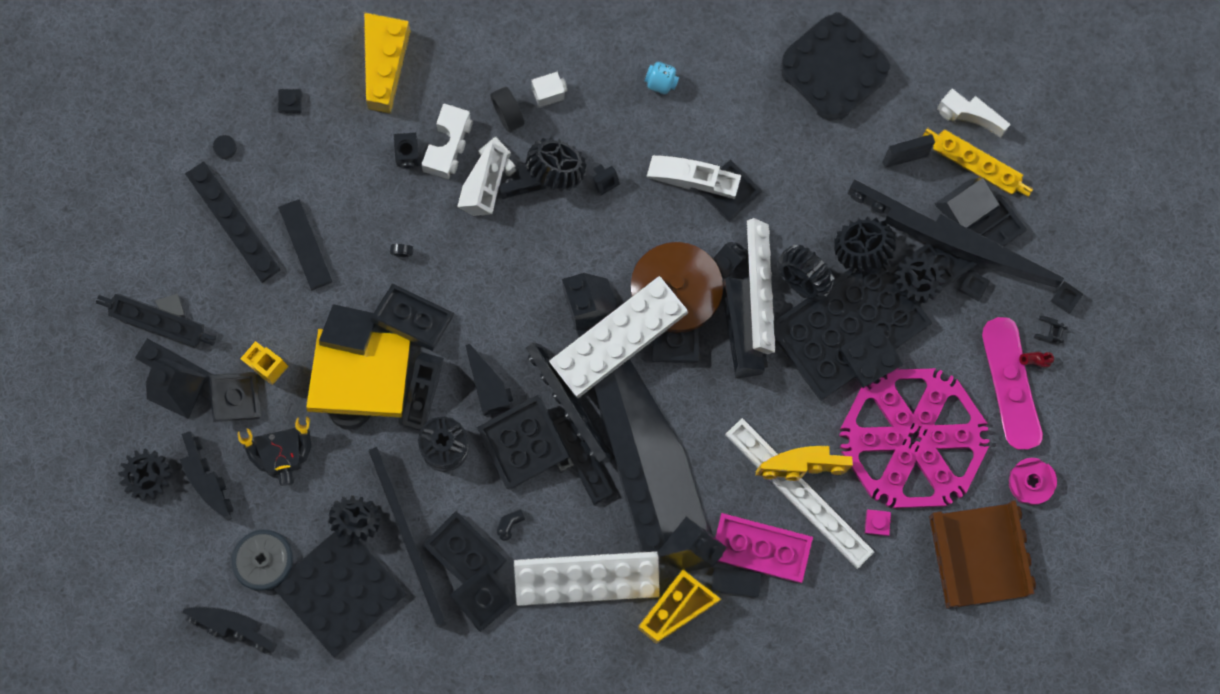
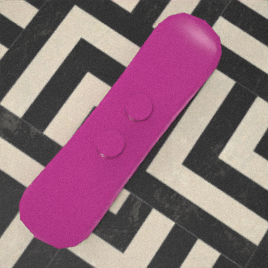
(1011, 384)

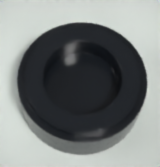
(224, 147)
(401, 250)

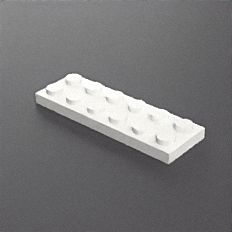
(618, 337)
(587, 578)

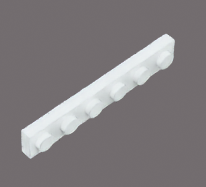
(760, 286)

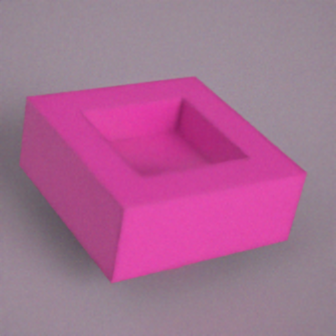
(877, 522)

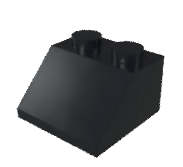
(588, 299)
(692, 547)

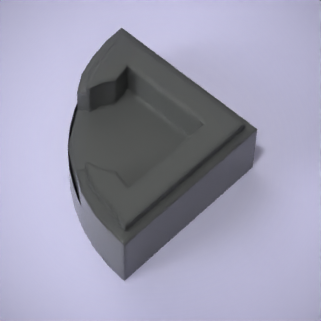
(171, 304)

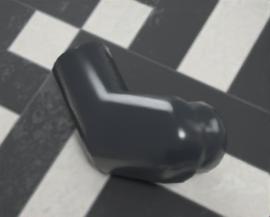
(506, 523)

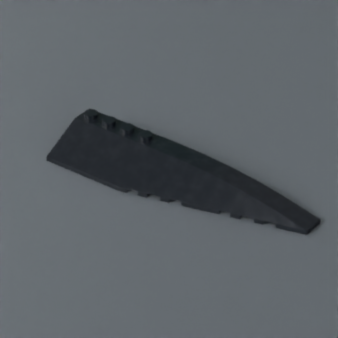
(646, 458)

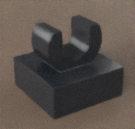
(605, 179)

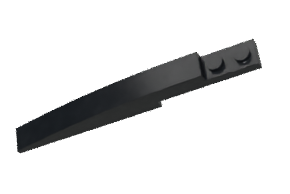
(953, 237)

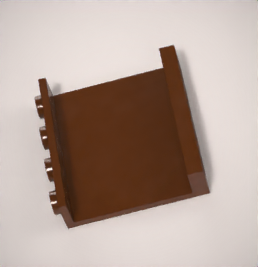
(982, 555)

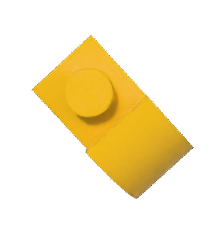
(264, 362)

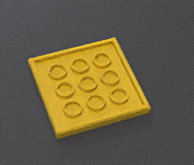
(360, 383)

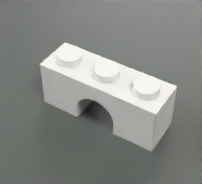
(442, 160)

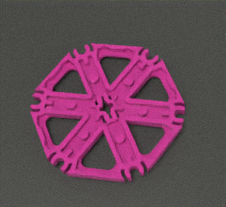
(927, 457)

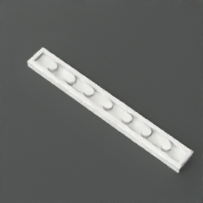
(803, 497)

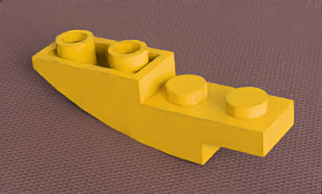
(796, 462)

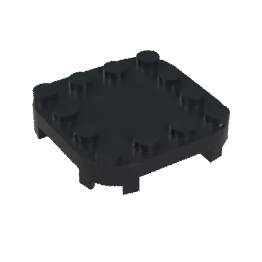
(835, 66)

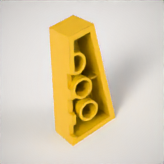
(384, 54)

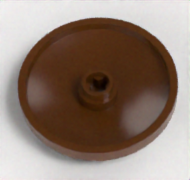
(688, 274)

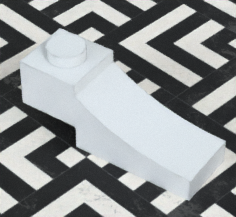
(956, 107)

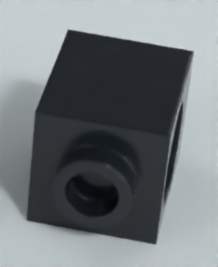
(404, 141)

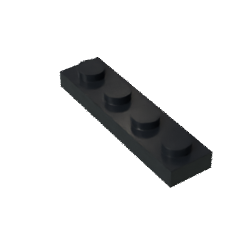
(152, 351)

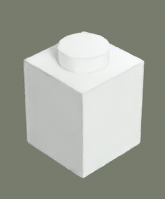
(549, 89)

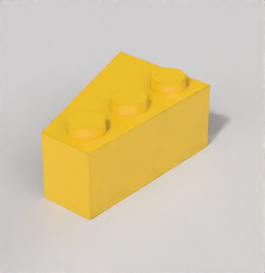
(677, 607)

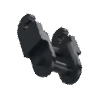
(1053, 323)

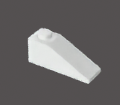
(482, 184)

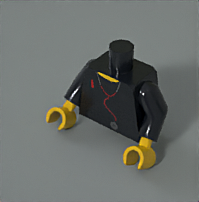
(279, 451)

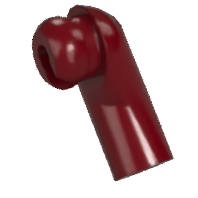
(1037, 358)

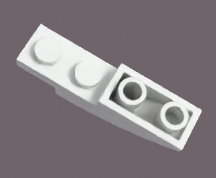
(694, 174)

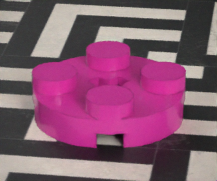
(1038, 470)

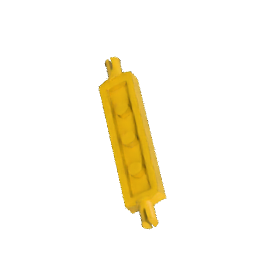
(978, 162)

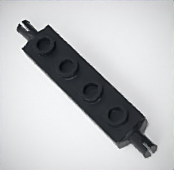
(156, 320)

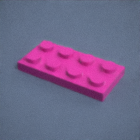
(763, 548)

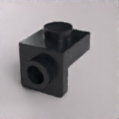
(729, 258)

